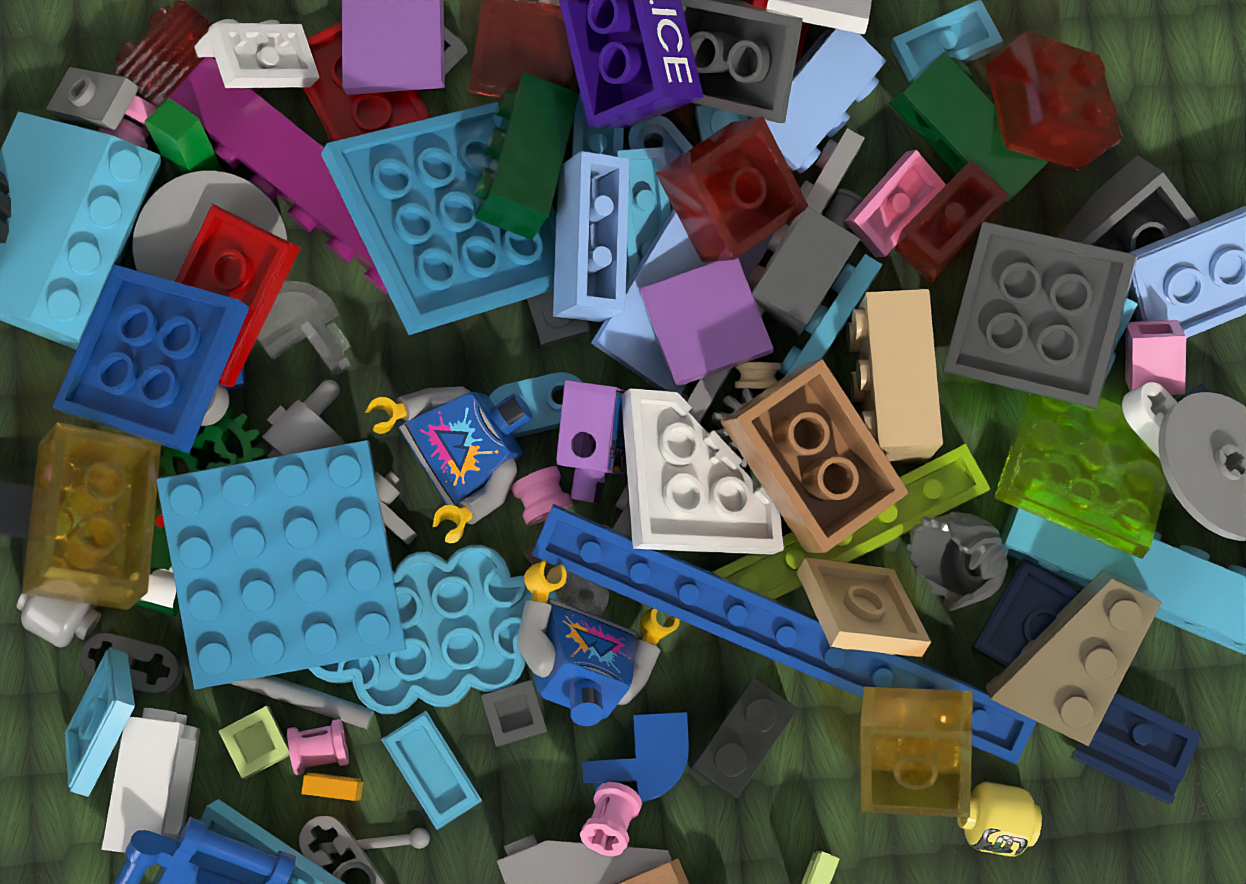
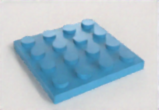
(418, 221)
(281, 564)

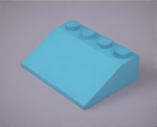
(69, 221)

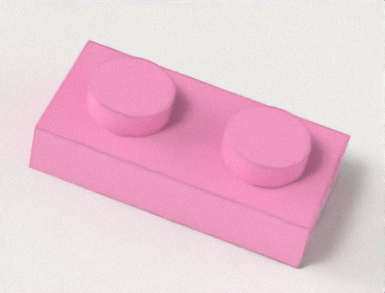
(894, 203)

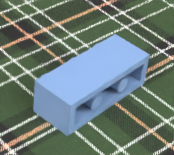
(824, 85)
(591, 237)

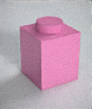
(1156, 354)

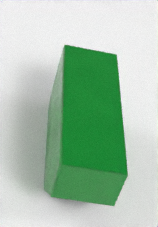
(181, 139)

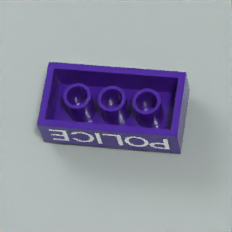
(630, 59)

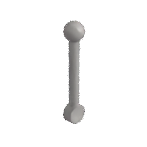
(417, 838)

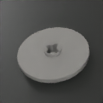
(178, 211)
(1193, 446)

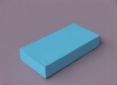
(431, 770)

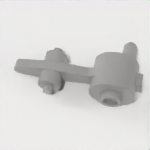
(303, 430)

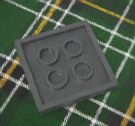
(1040, 314)

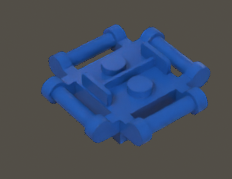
(202, 858)

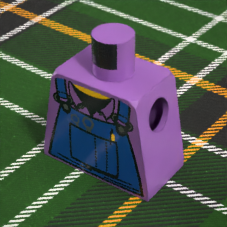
(590, 416)

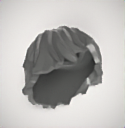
(958, 557)

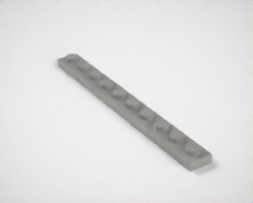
(835, 162)

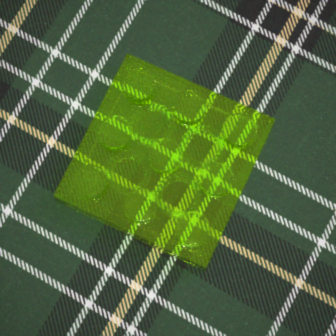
(1085, 472)

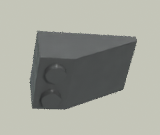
(743, 56)

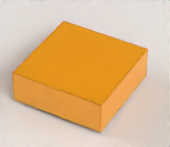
(332, 786)

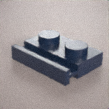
(1140, 748)

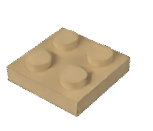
(863, 607)

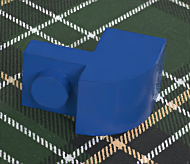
(659, 754)

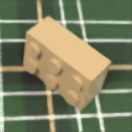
(896, 373)

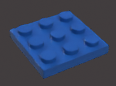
(151, 357)

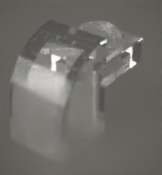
(300, 314)

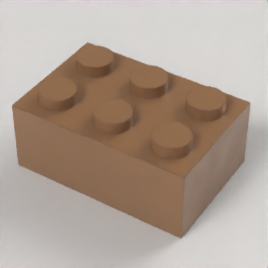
(814, 457)

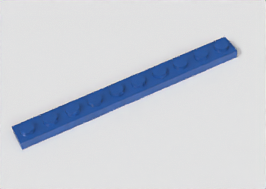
(757, 622)

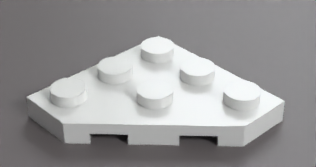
(690, 483)

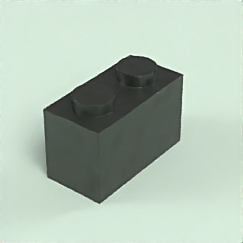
(744, 738)

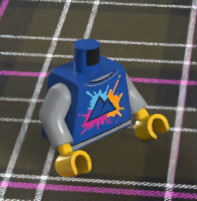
(461, 446)
(581, 656)

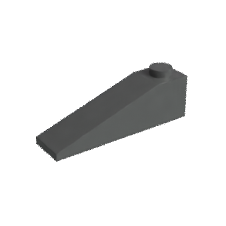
(1131, 211)

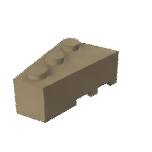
(1079, 658)

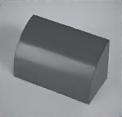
(804, 270)

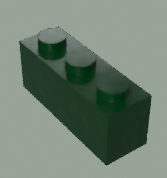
(962, 124)
(525, 155)

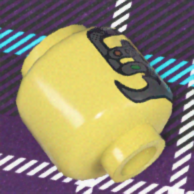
(1001, 819)

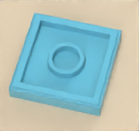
(98, 721)

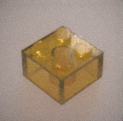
(916, 751)

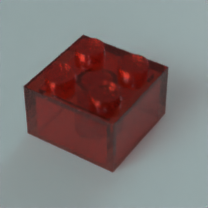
(1053, 101)
(732, 190)

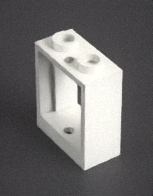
(151, 777)

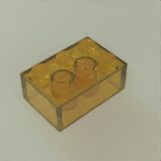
(92, 517)

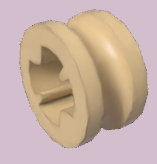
(757, 375)

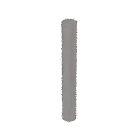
(309, 699)

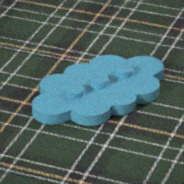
(457, 629)

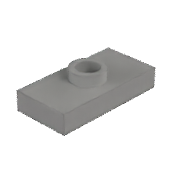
(92, 98)

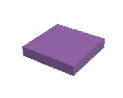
(392, 45)
(706, 321)

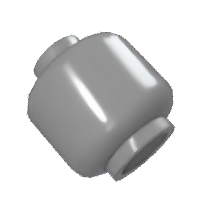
(57, 619)

